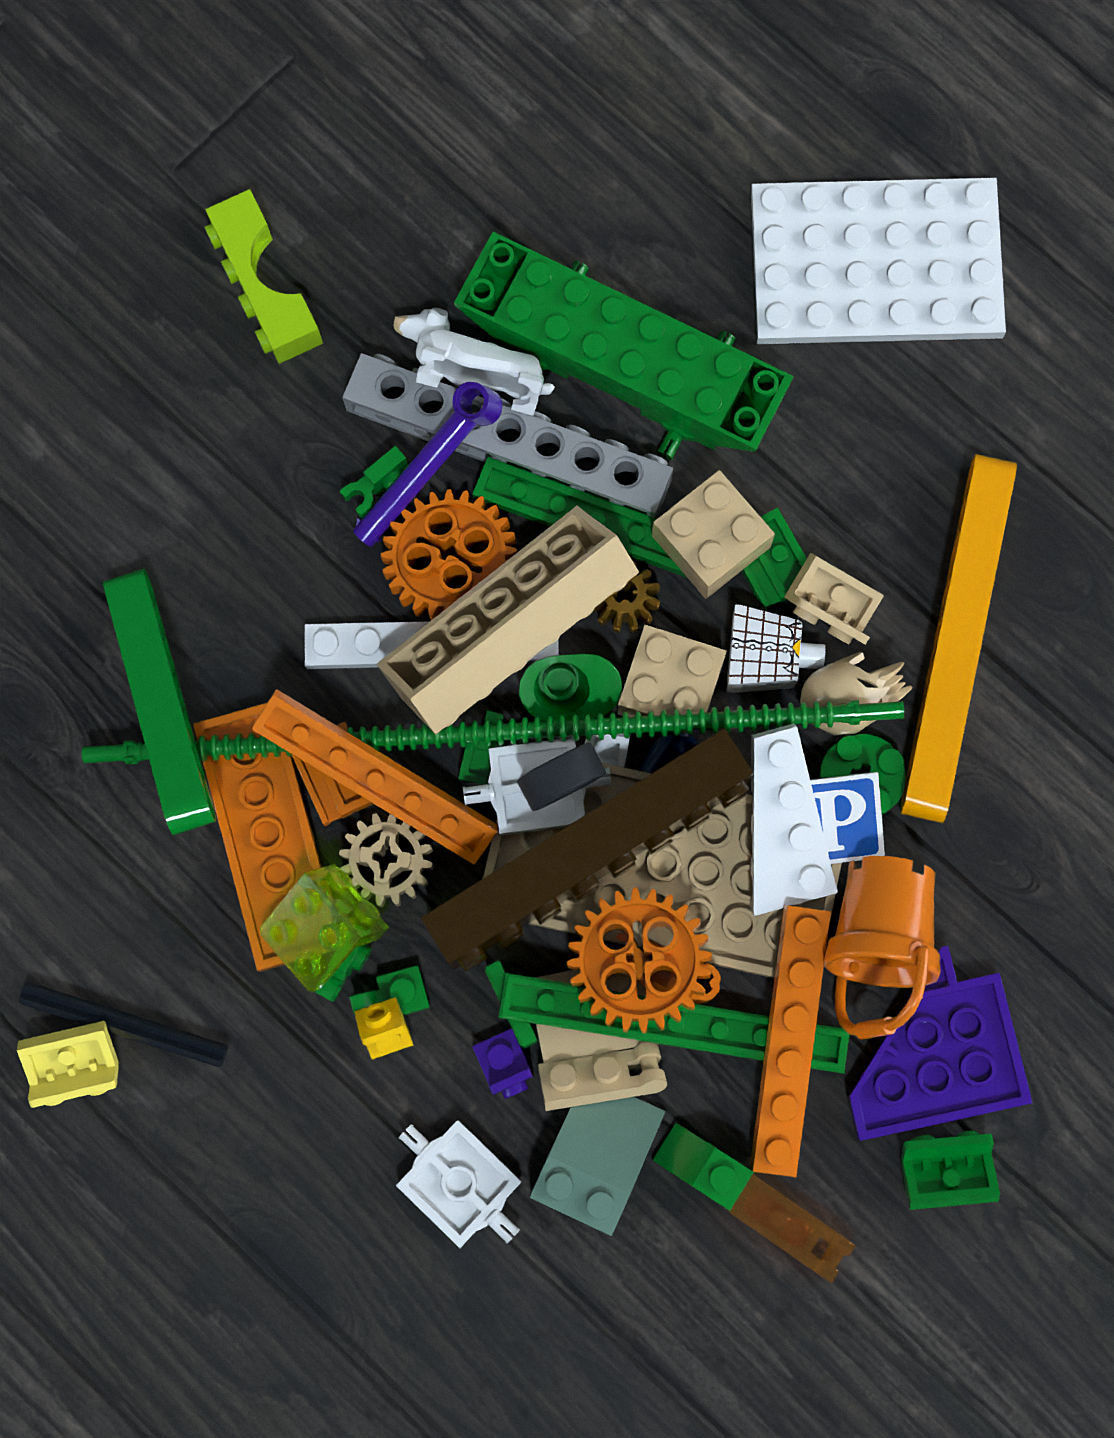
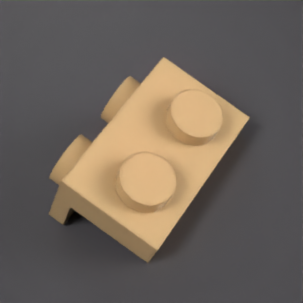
(833, 597)

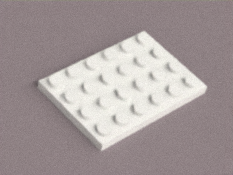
(877, 261)

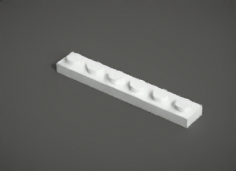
(366, 643)

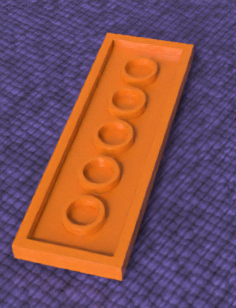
(260, 825)

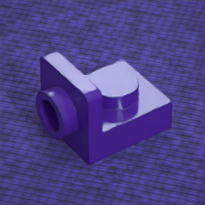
(503, 1064)

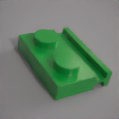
(777, 567)

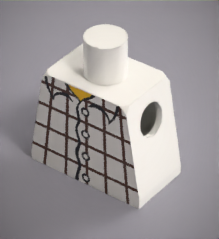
(767, 651)

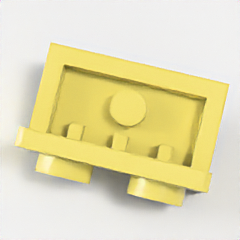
(69, 1064)

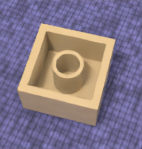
(712, 534)
(670, 675)

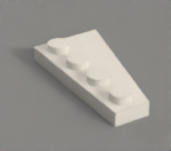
(787, 835)

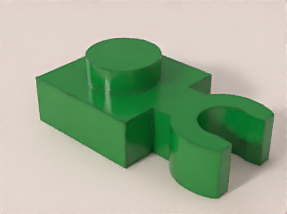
(355, 960)

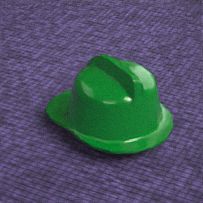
(570, 686)

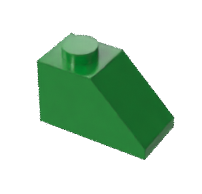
(703, 1166)

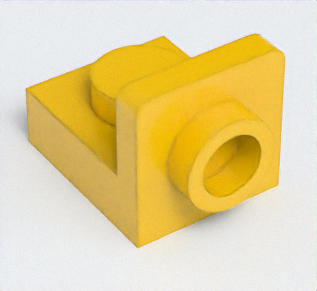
(383, 1028)

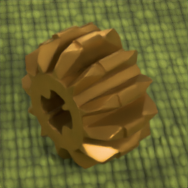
(629, 612)

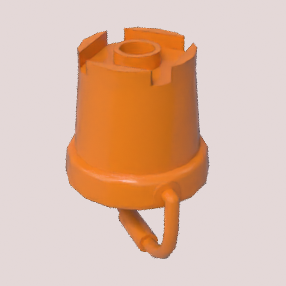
(884, 937)

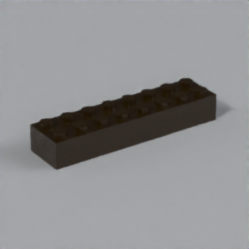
(588, 850)

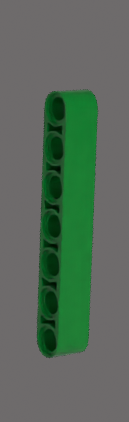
(159, 703)

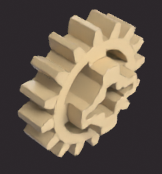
(367, 857)

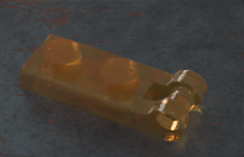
(790, 1227)

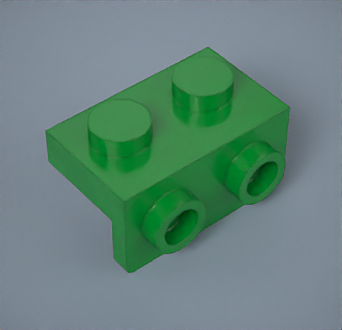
(949, 1170)

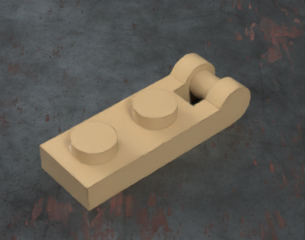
(601, 1077)

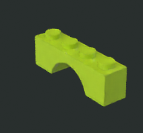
(283, 318)

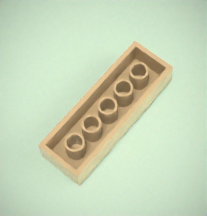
(508, 618)

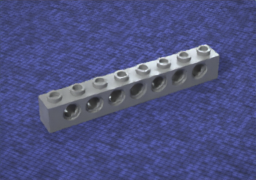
(378, 373)

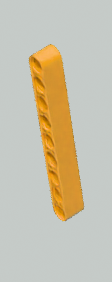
(958, 639)

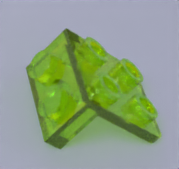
(321, 925)

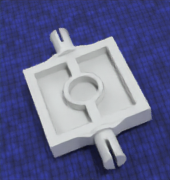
(507, 799)
(459, 1183)

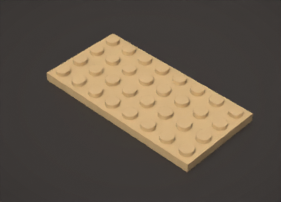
(699, 868)

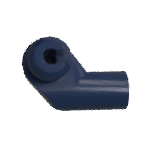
(666, 750)

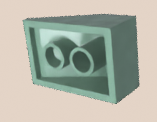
(598, 1160)

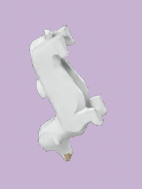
(471, 360)

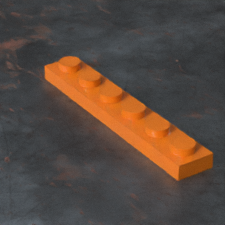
(375, 777)
(790, 1041)

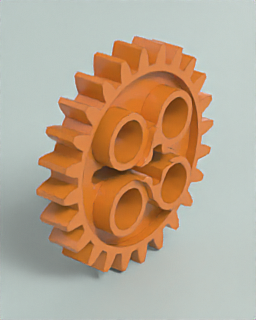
(470, 525)
(600, 962)

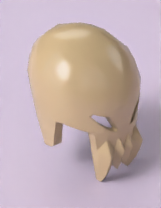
(840, 685)

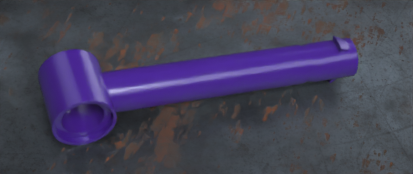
(430, 459)

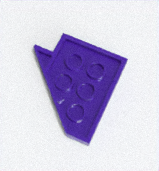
(944, 1062)

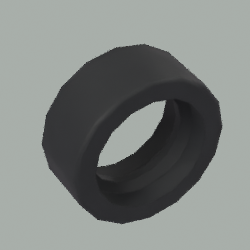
(561, 776)

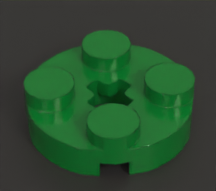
(874, 754)

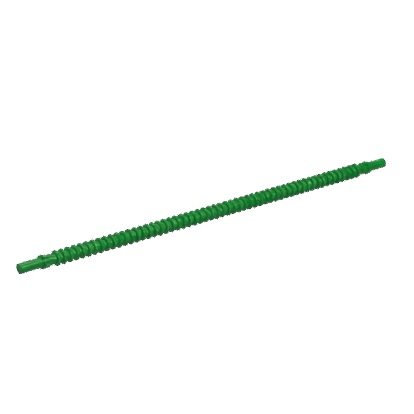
(849, 713)

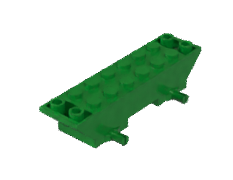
(623, 347)

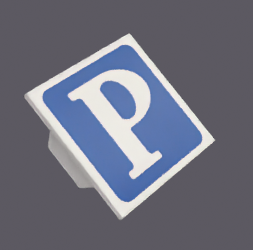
(850, 816)

